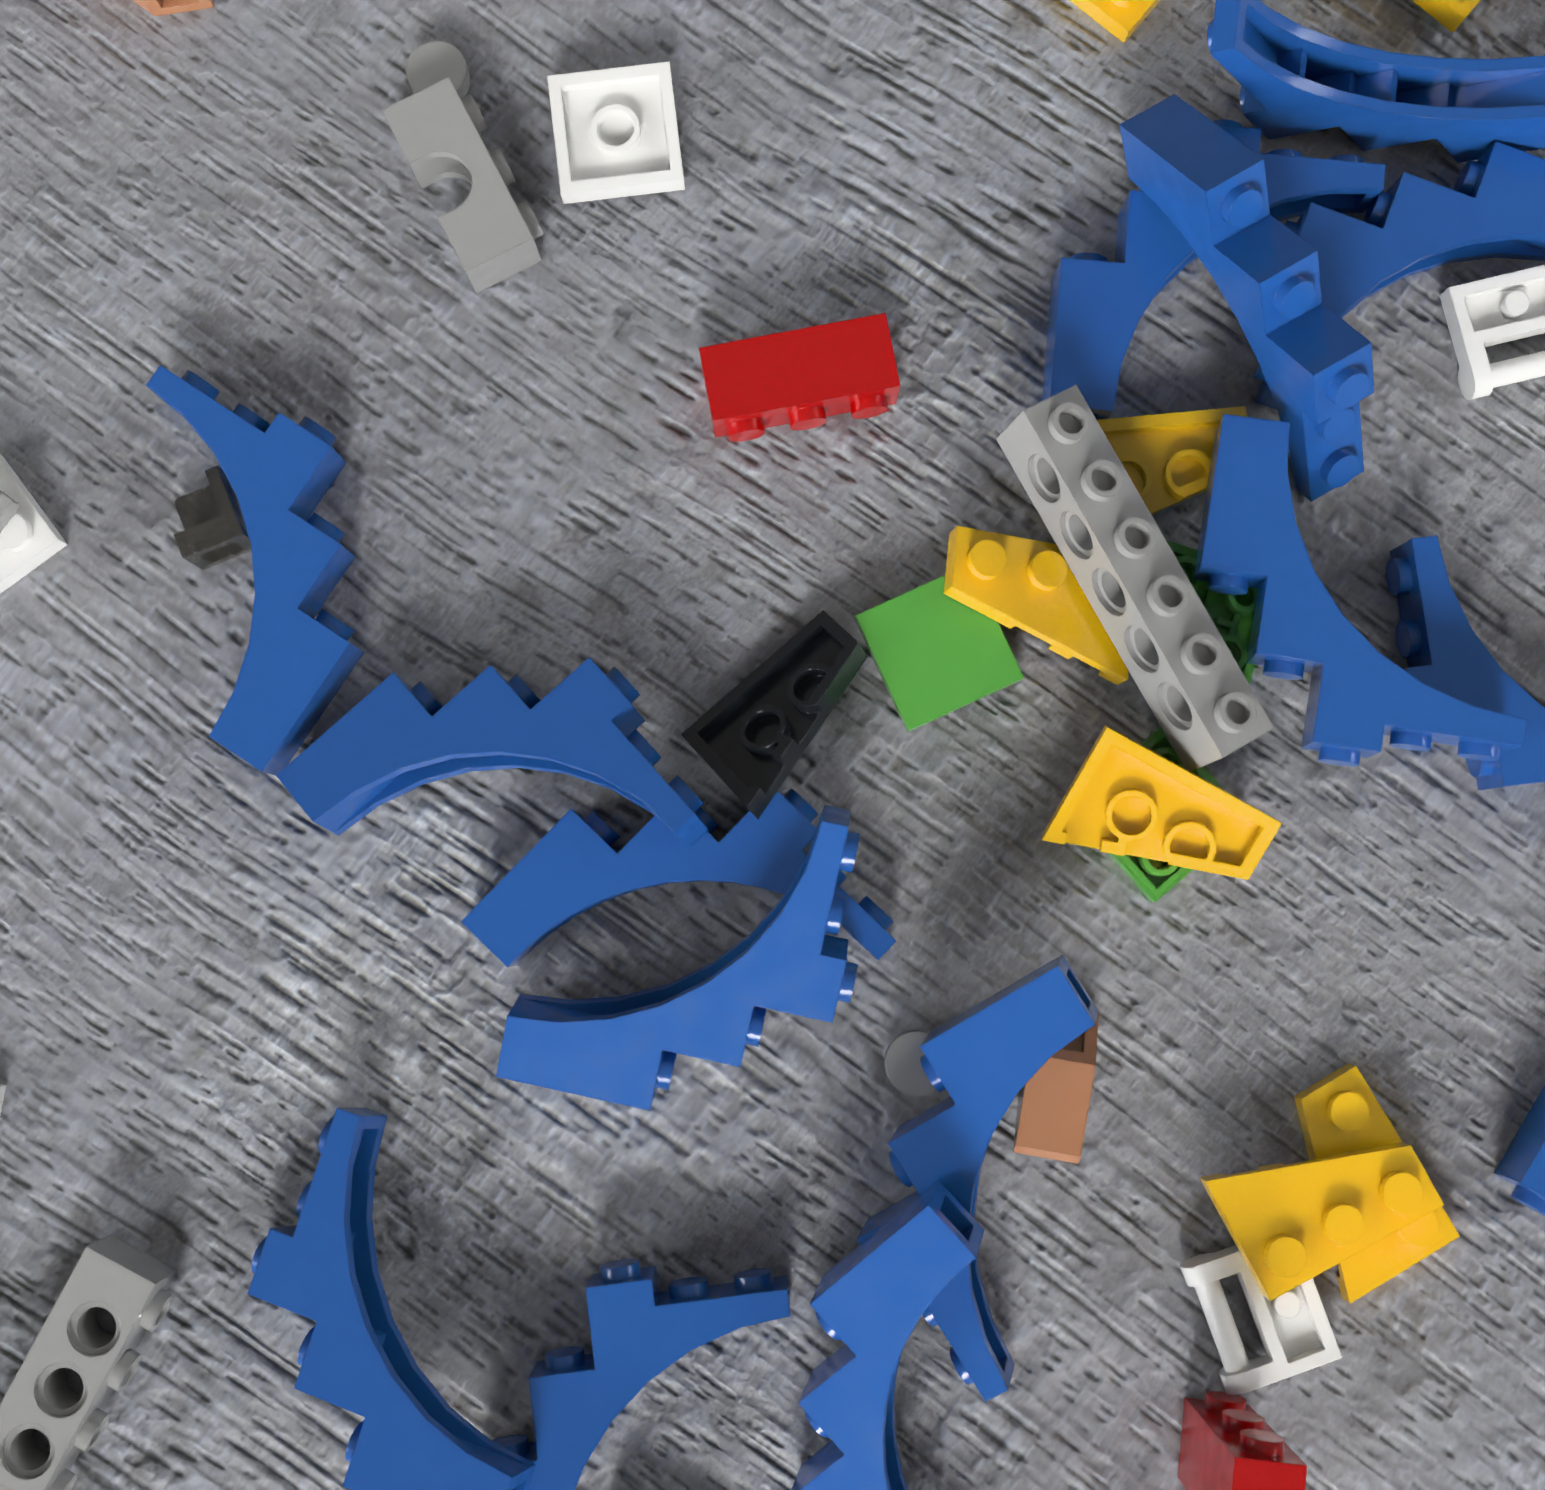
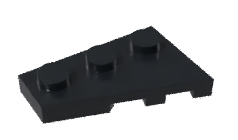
(776, 711)

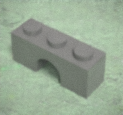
(444, 141)

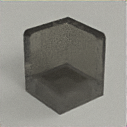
(211, 523)

